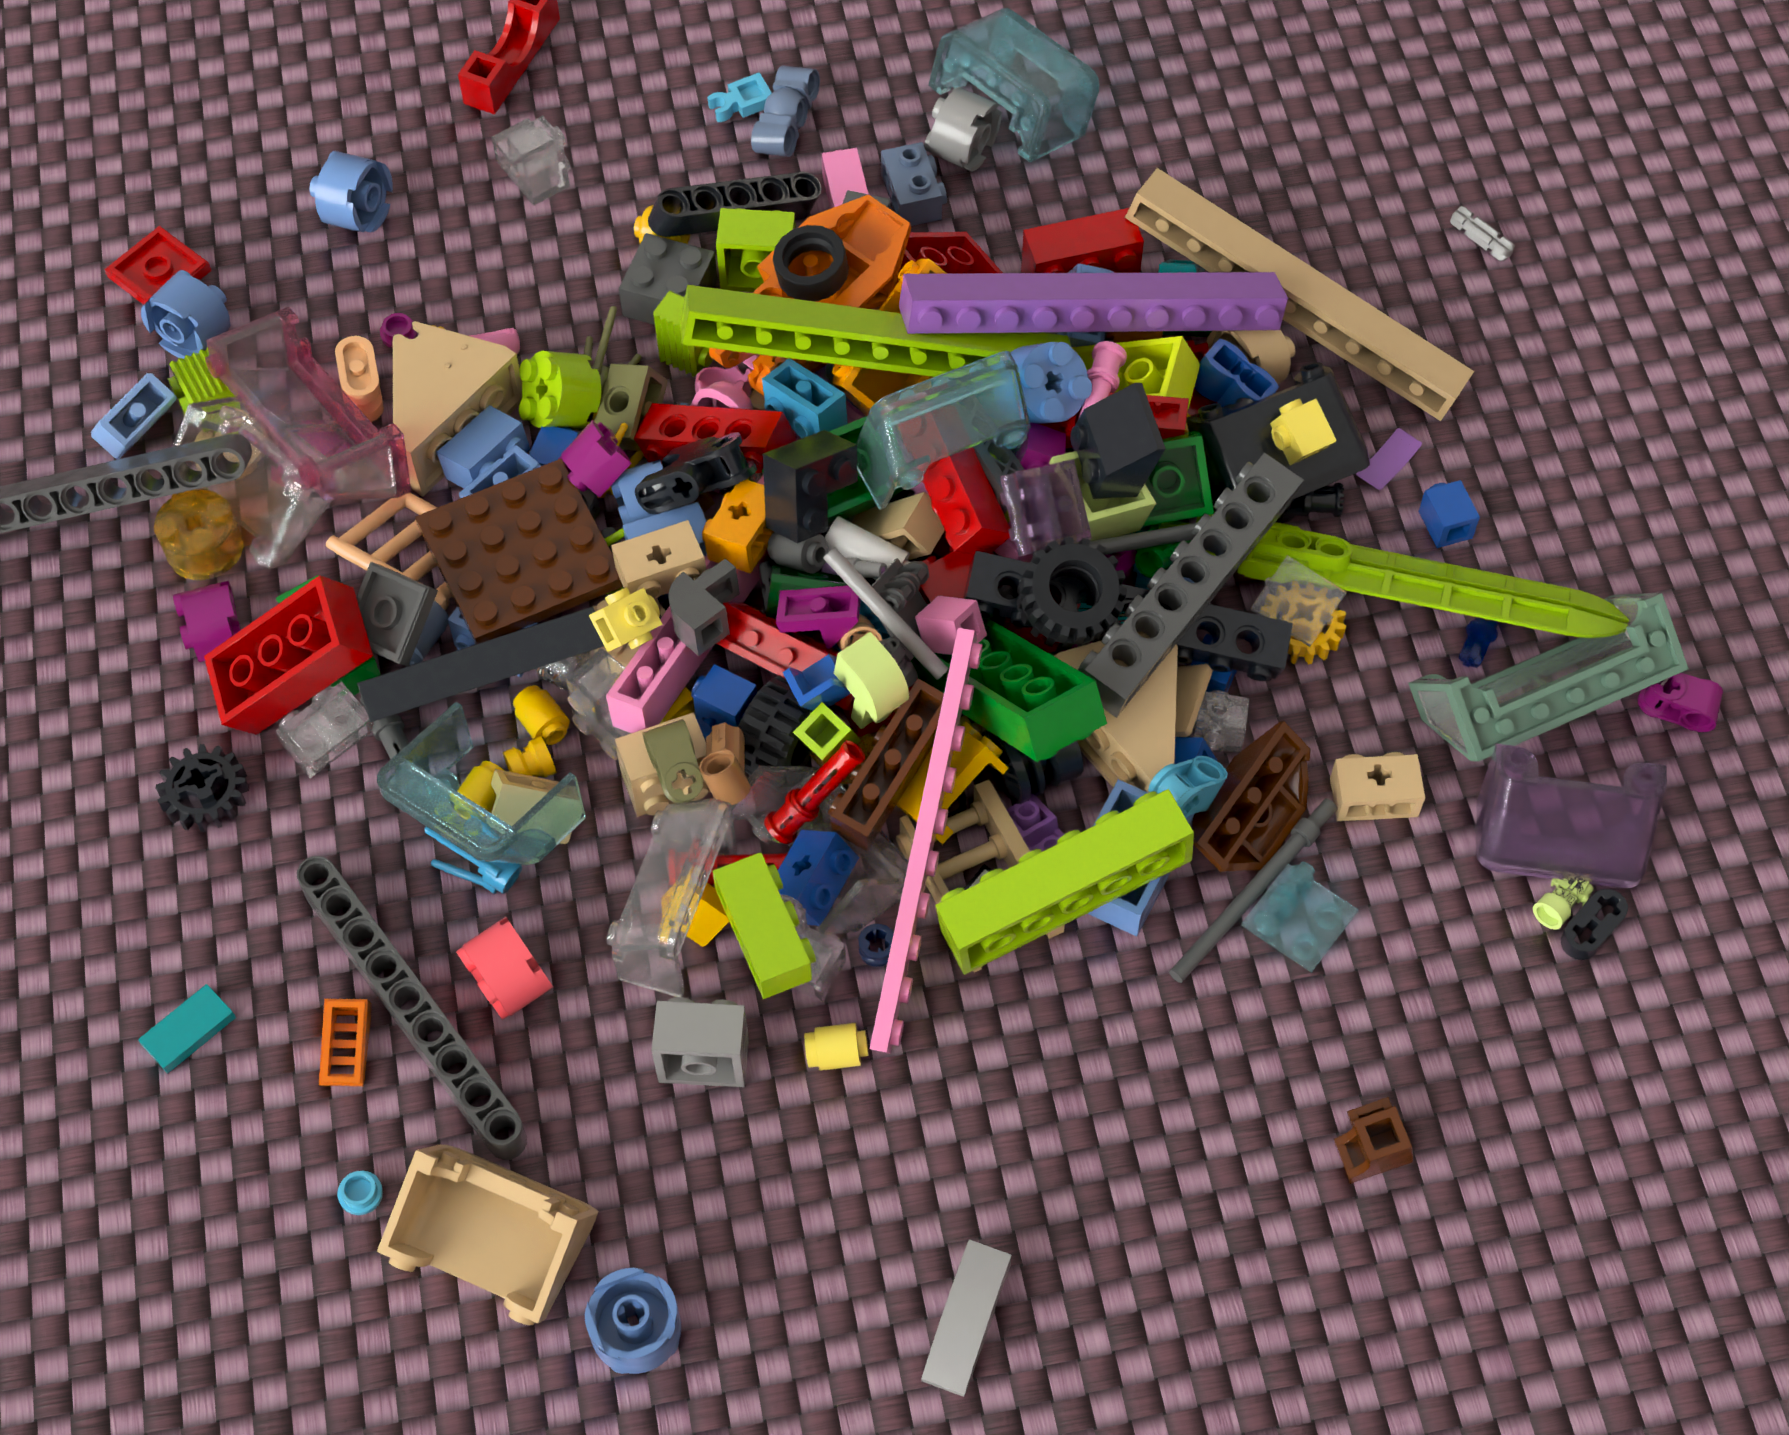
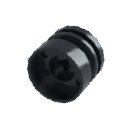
(1029, 776)

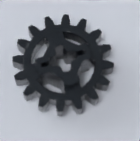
(202, 787)

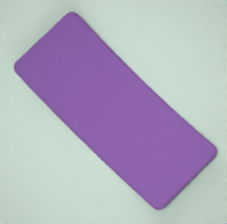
(1390, 459)

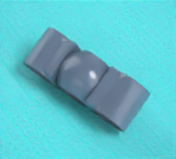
(785, 111)

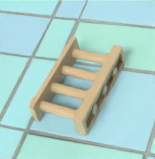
(1003, 843)

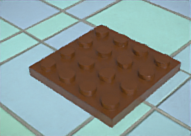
(519, 551)

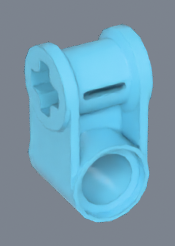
(1191, 783)

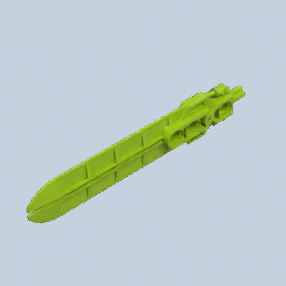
(1433, 583)

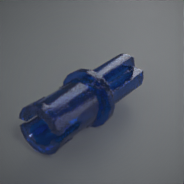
(1480, 635)

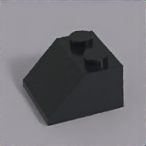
(1118, 443)

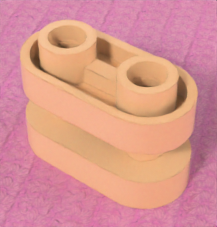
(360, 375)

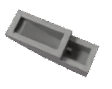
(966, 1318)

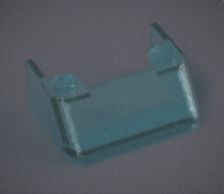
(939, 420)
(425, 789)

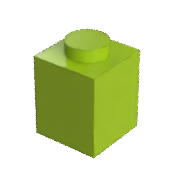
(824, 732)

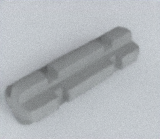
(1482, 233)

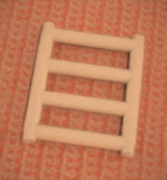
(346, 548)

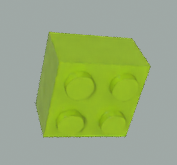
(745, 241)

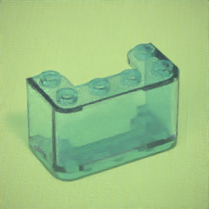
(1024, 73)

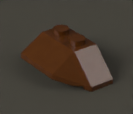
(1256, 803)

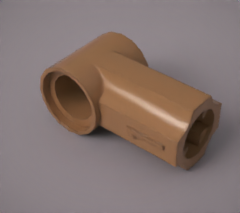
(725, 764)

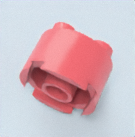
(504, 968)

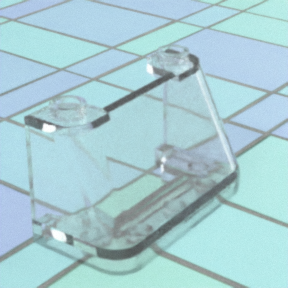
(269, 494)

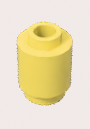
(836, 1046)

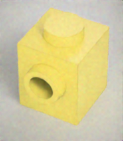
(1301, 430)

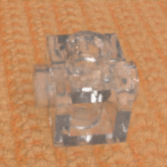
(1222, 721)

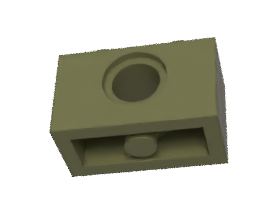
(627, 398)

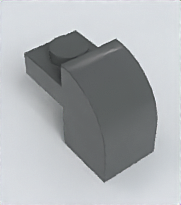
(698, 606)

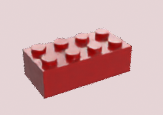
(288, 655)

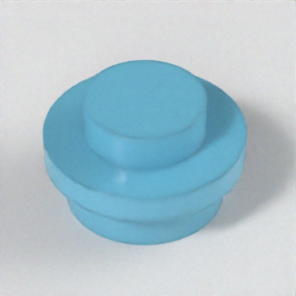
(360, 1192)

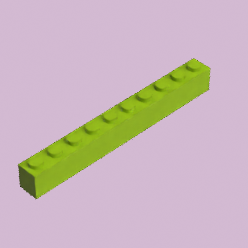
(834, 333)

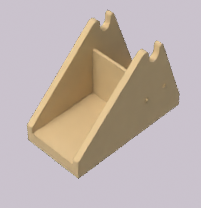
(441, 387)
(1143, 734)

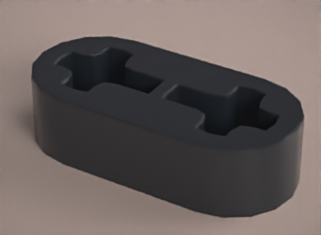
(1587, 918)

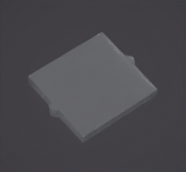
(1300, 598)

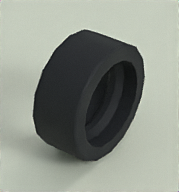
(804, 240)

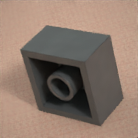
(663, 267)

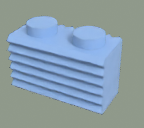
(133, 415)

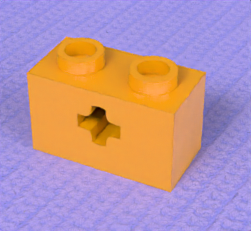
(738, 527)

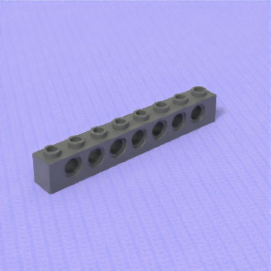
(1274, 490)

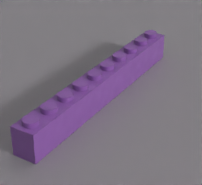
(1091, 302)

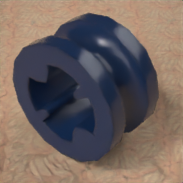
(872, 932)

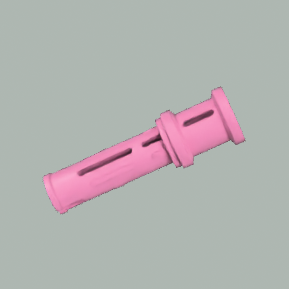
(1104, 372)

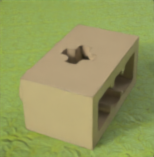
(658, 559)
(1377, 787)

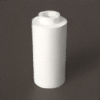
(860, 544)

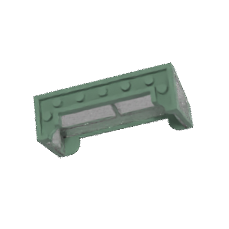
(1555, 683)

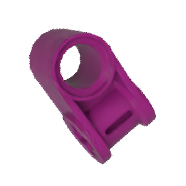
(1685, 702)

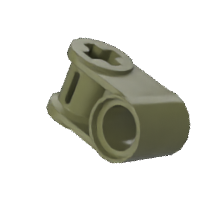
(673, 753)

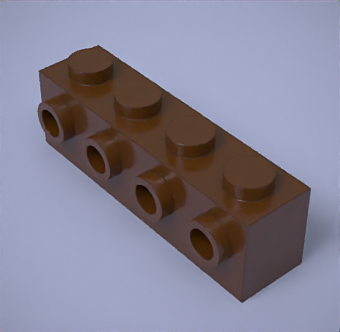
(889, 767)

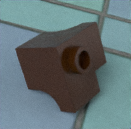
(1374, 1142)

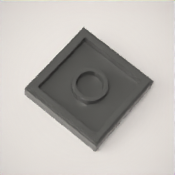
(393, 611)

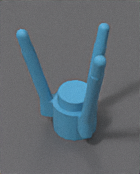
(495, 875)

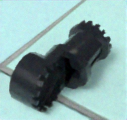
(1320, 501)

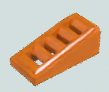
(345, 1007)

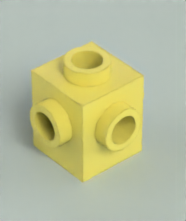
(626, 619)

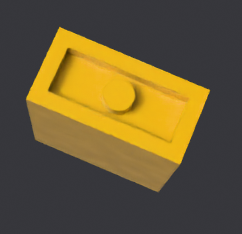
(972, 759)

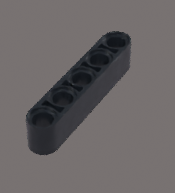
(698, 207)

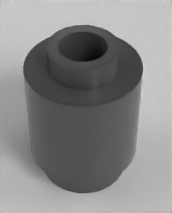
(801, 556)

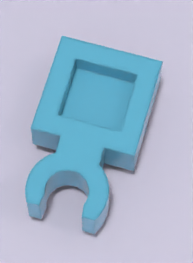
(744, 95)

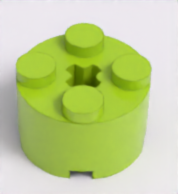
(559, 390)

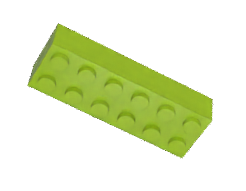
(1065, 880)

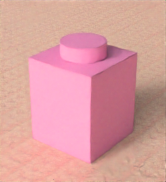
(943, 617)

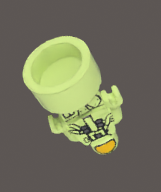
(1555, 907)

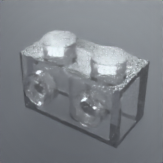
(324, 729)

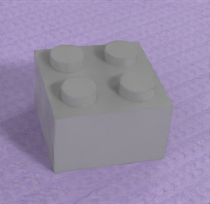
(700, 1042)

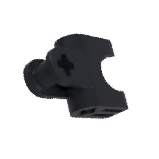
(693, 471)

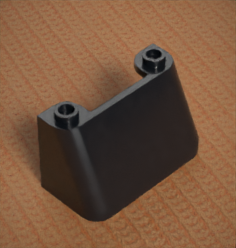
(1245, 435)

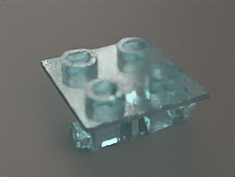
(1300, 916)

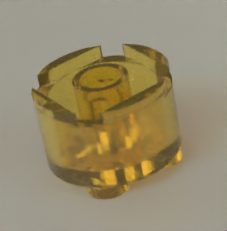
(198, 534)

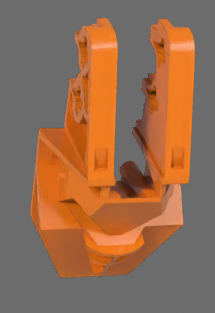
(874, 249)

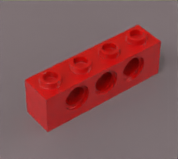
(676, 425)

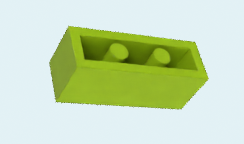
(764, 924)

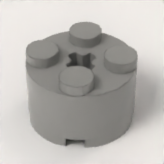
(963, 128)

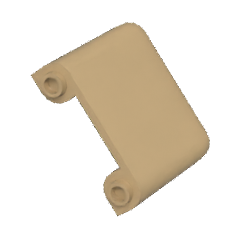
(487, 1229)

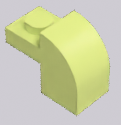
(872, 679)

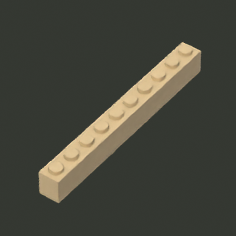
(1314, 301)

